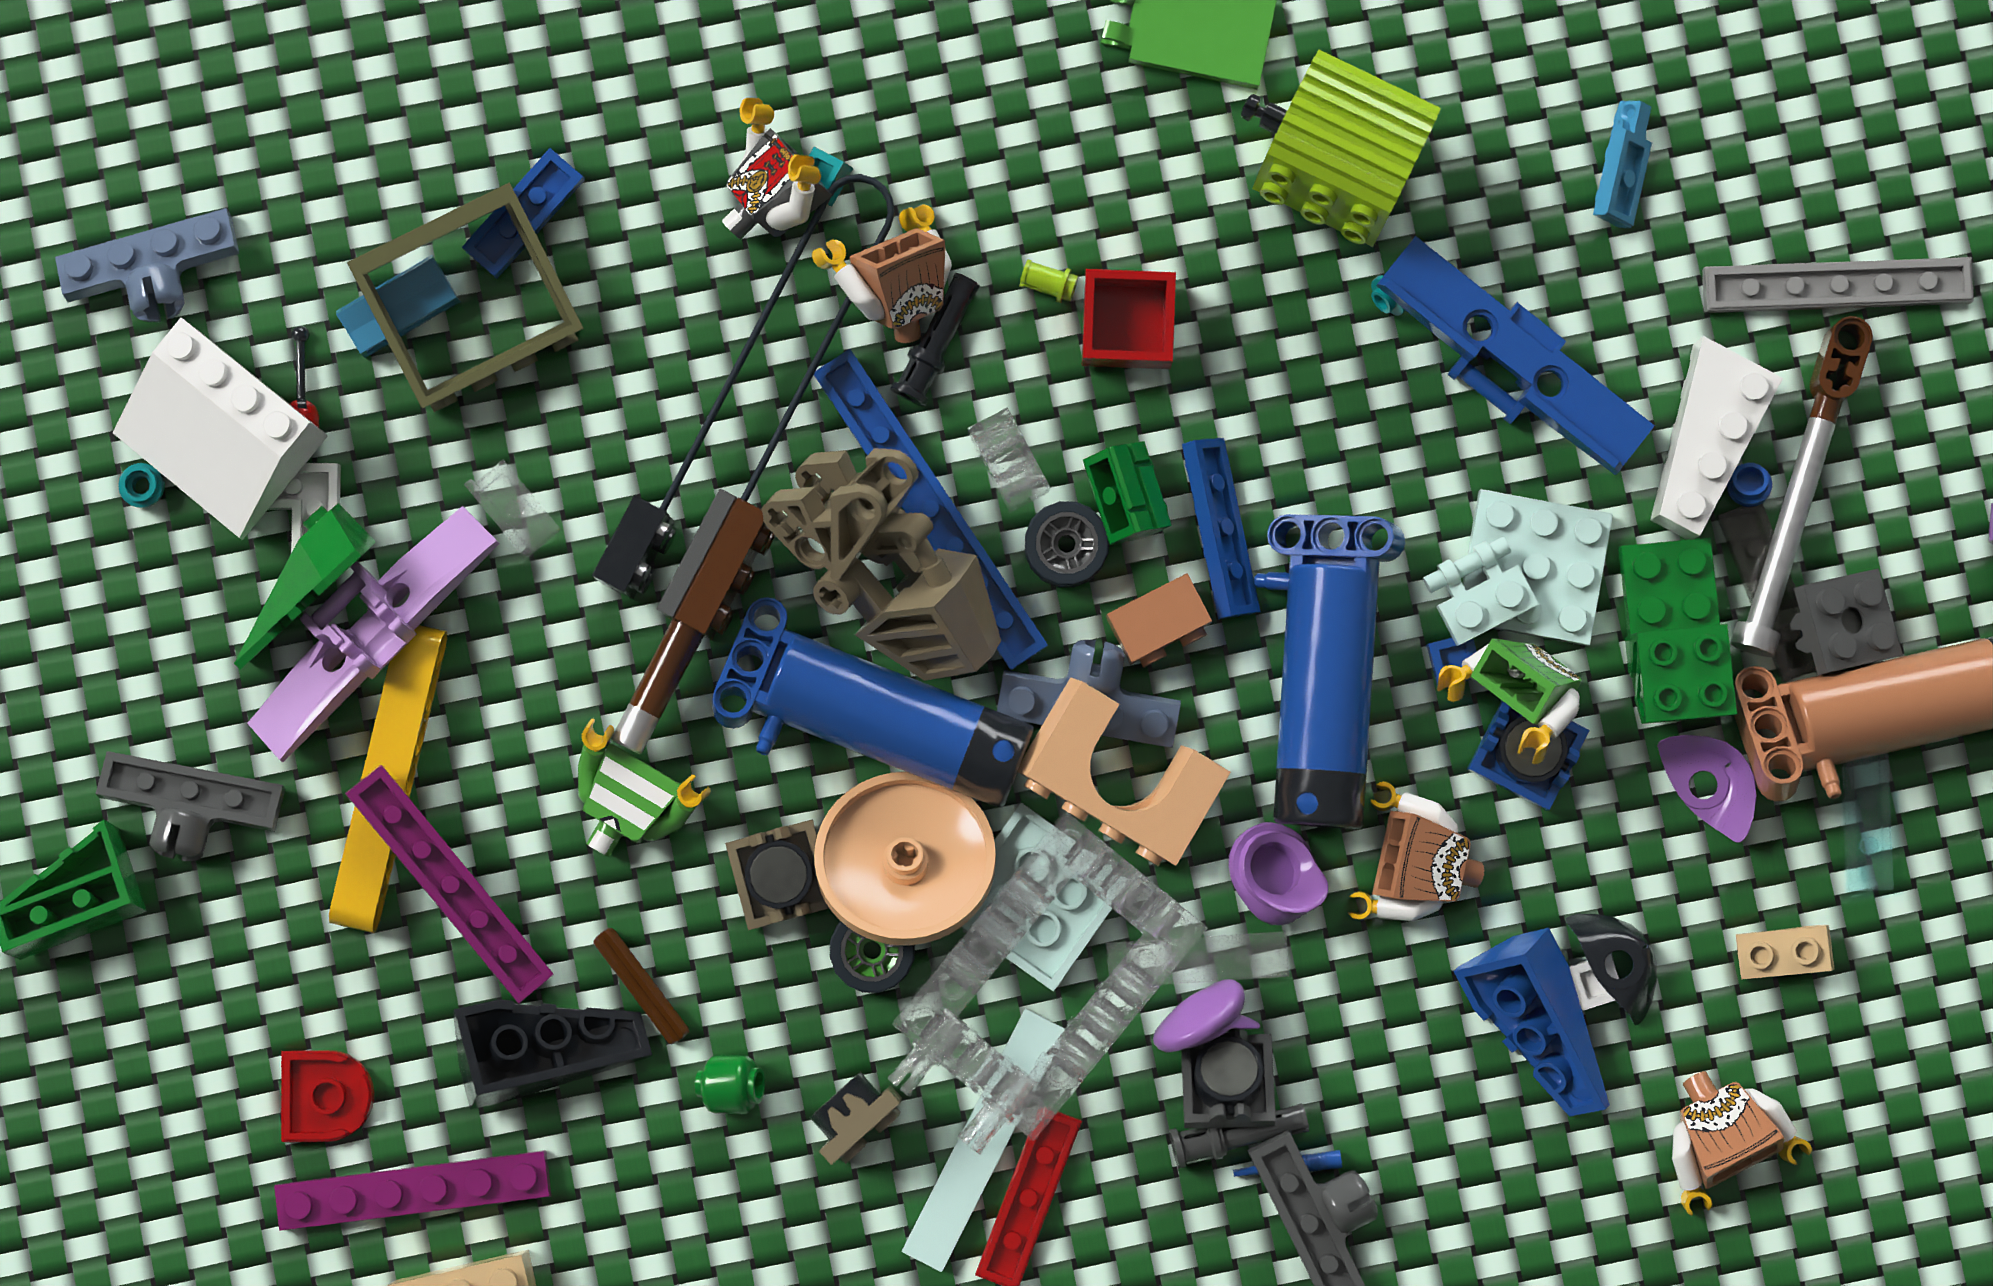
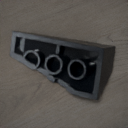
(530, 1048)

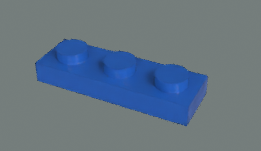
(540, 195)

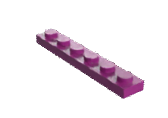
(449, 883)
(412, 1190)

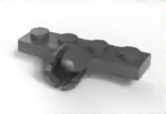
(188, 800)
(1315, 1213)

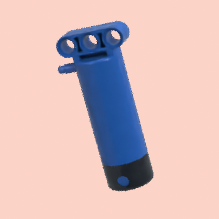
(1327, 665)
(869, 710)

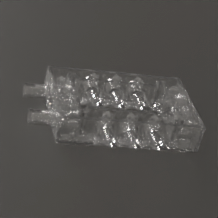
(1006, 1089)

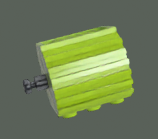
(1342, 147)

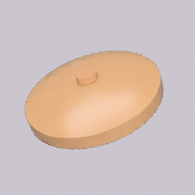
(904, 859)

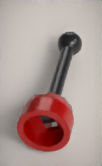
(300, 335)

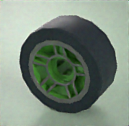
(864, 973)

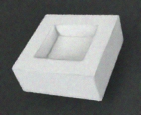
(1587, 986)

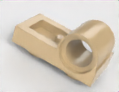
(1785, 952)

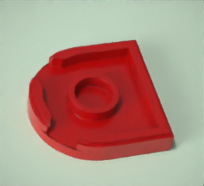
(323, 1095)

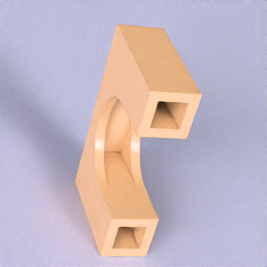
(1061, 765)

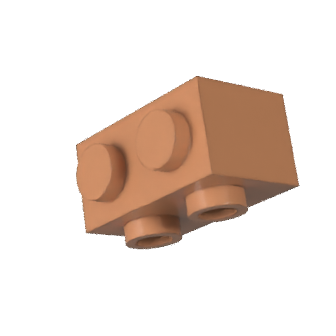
(1160, 620)

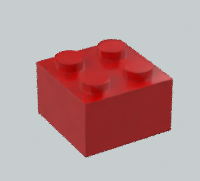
(1128, 319)

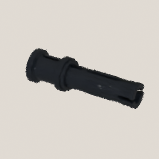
(927, 358)

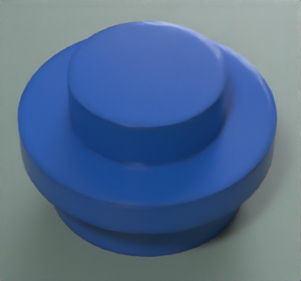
(1749, 485)

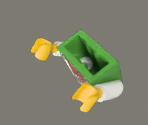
(1524, 680)

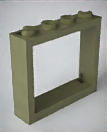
(483, 373)

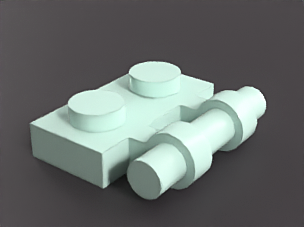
(1486, 604)

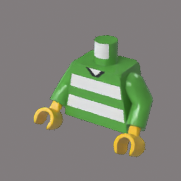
(629, 794)

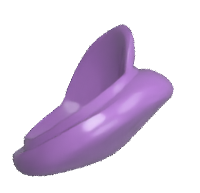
(1276, 873)
(1204, 1017)

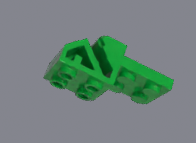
(1675, 632)

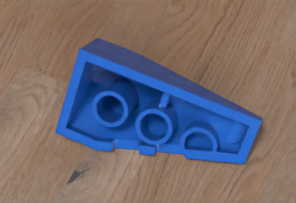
(1535, 1004)

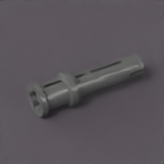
(1215, 1142)

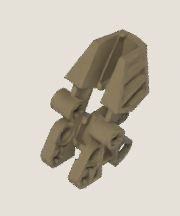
(942, 612)

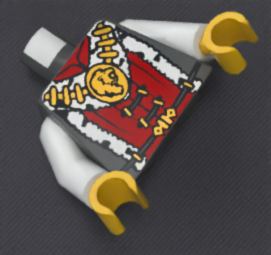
(772, 180)

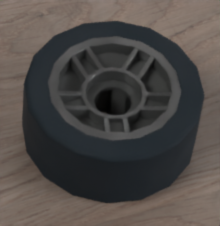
(1071, 521)

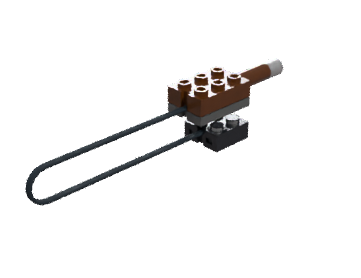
(722, 548)

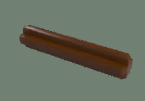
(641, 986)

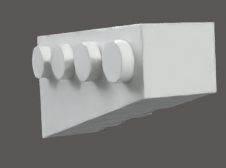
(1712, 429)

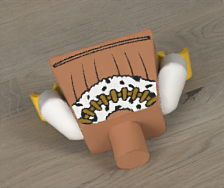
(896, 278)
(1419, 860)
(1727, 1134)

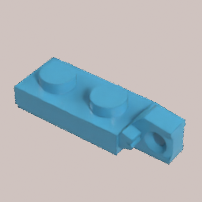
(1624, 165)

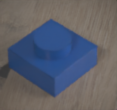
(1447, 653)

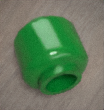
(730, 1084)

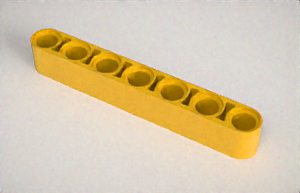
(397, 747)

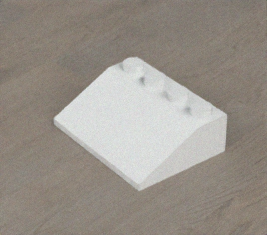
(215, 429)

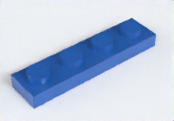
(1221, 528)

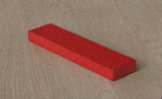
(1027, 1202)

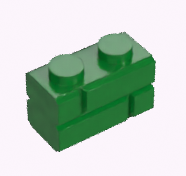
(1127, 492)

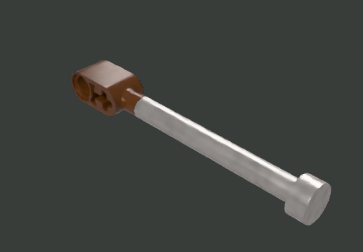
(1757, 633)

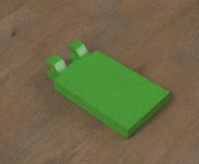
(1197, 37)

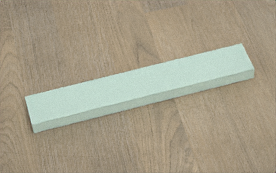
(966, 1170)

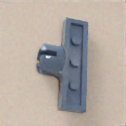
(148, 263)
(1136, 719)

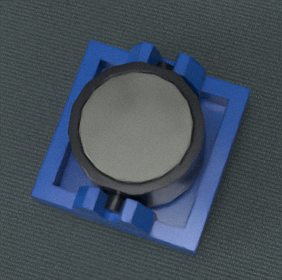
(1501, 764)

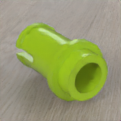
(1049, 280)

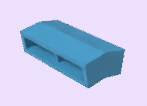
(409, 300)

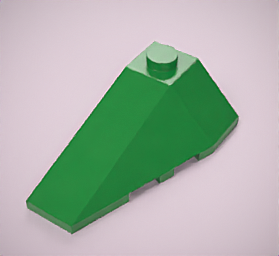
(317, 560)

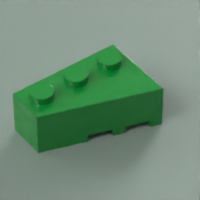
(73, 896)

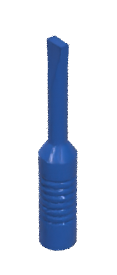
(1314, 1162)

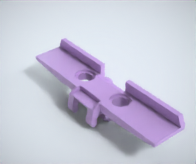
(426, 571)

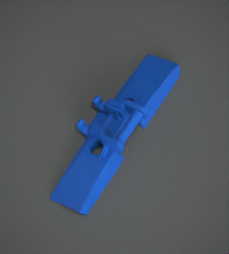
(1523, 345)

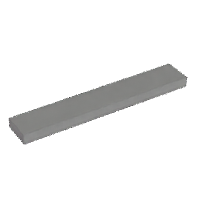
(1837, 285)

